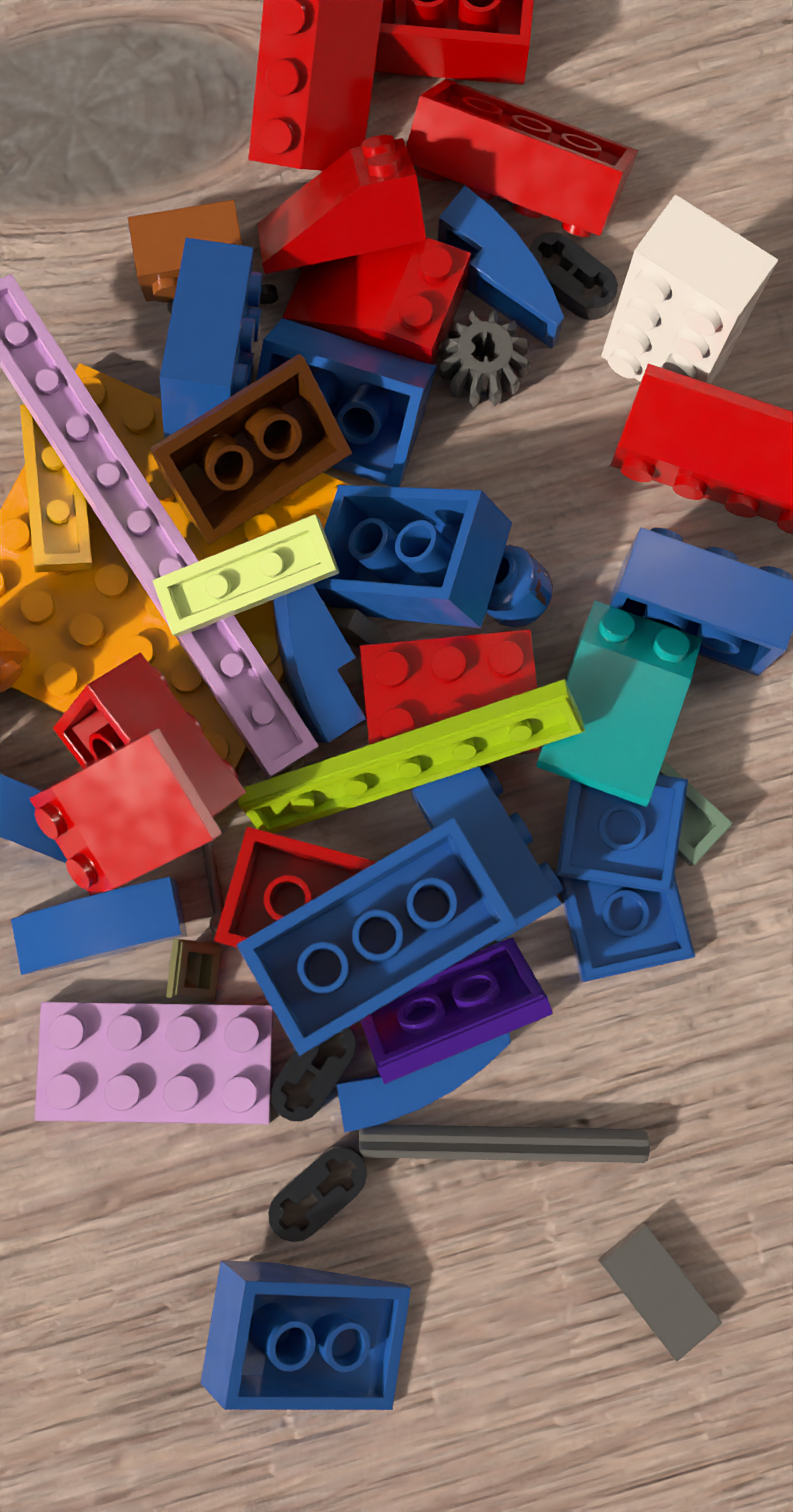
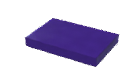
(456, 1011)

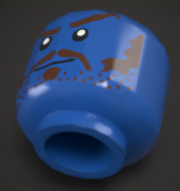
(520, 589)

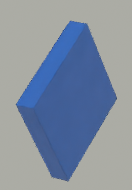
(621, 840)
(623, 927)

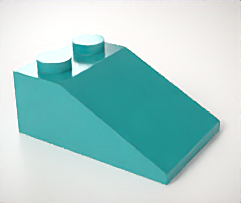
(630, 692)

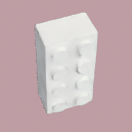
(685, 296)

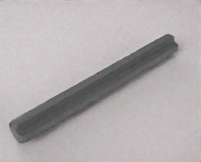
(504, 1143)

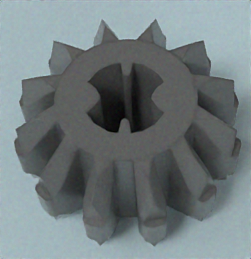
(482, 340)

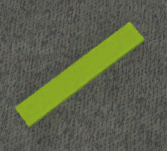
(414, 758)

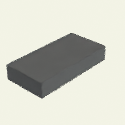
(660, 1291)

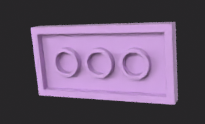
(154, 1063)

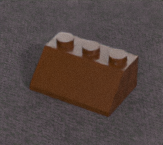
(251, 450)

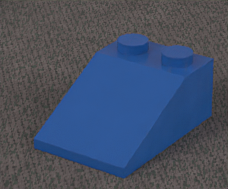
(303, 1339)

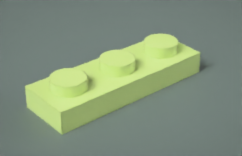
(246, 576)

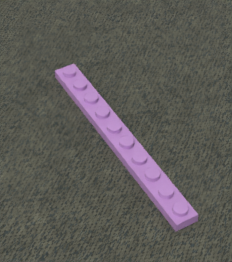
(143, 530)

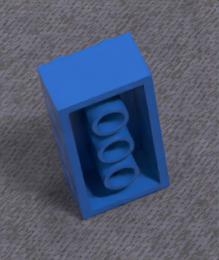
(376, 936)

